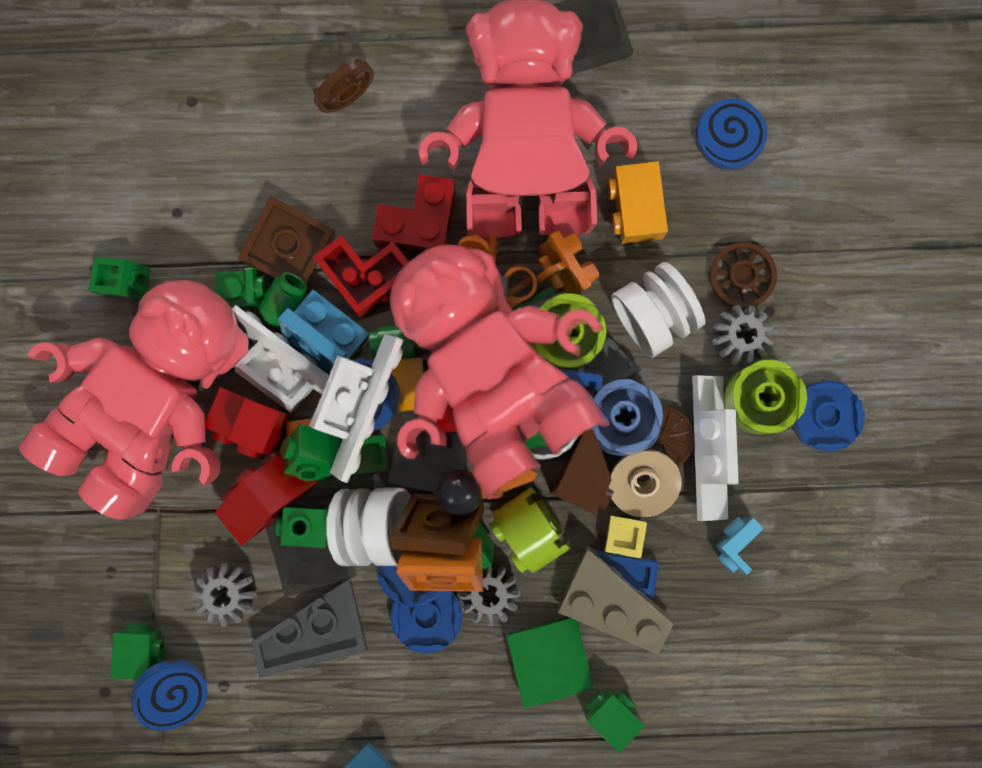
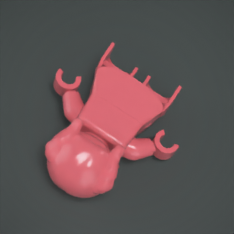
(527, 124)
(487, 365)
(139, 398)

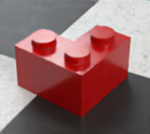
(419, 227)
(361, 284)
(246, 422)
(260, 498)

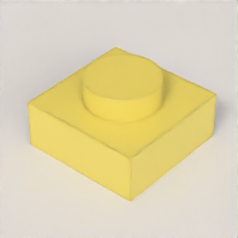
(625, 536)

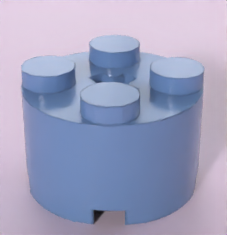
(637, 402)

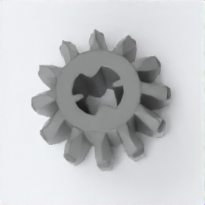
(748, 323)
(212, 596)
(492, 607)

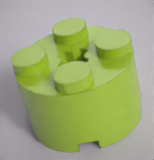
(588, 340)
(775, 380)
(529, 531)

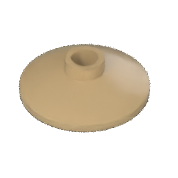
(646, 497)

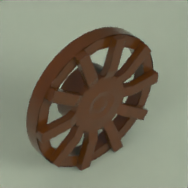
(343, 86)
(743, 274)

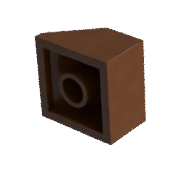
(585, 475)

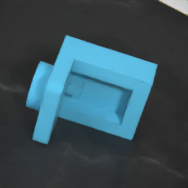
(737, 536)

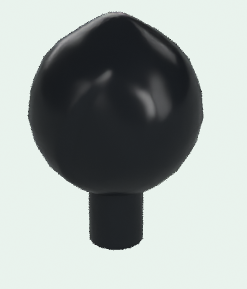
(459, 492)

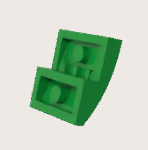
(549, 661)

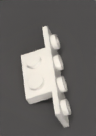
(276, 366)
(351, 402)
(714, 448)

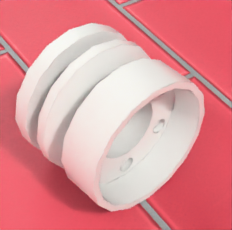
(664, 305)
(362, 523)

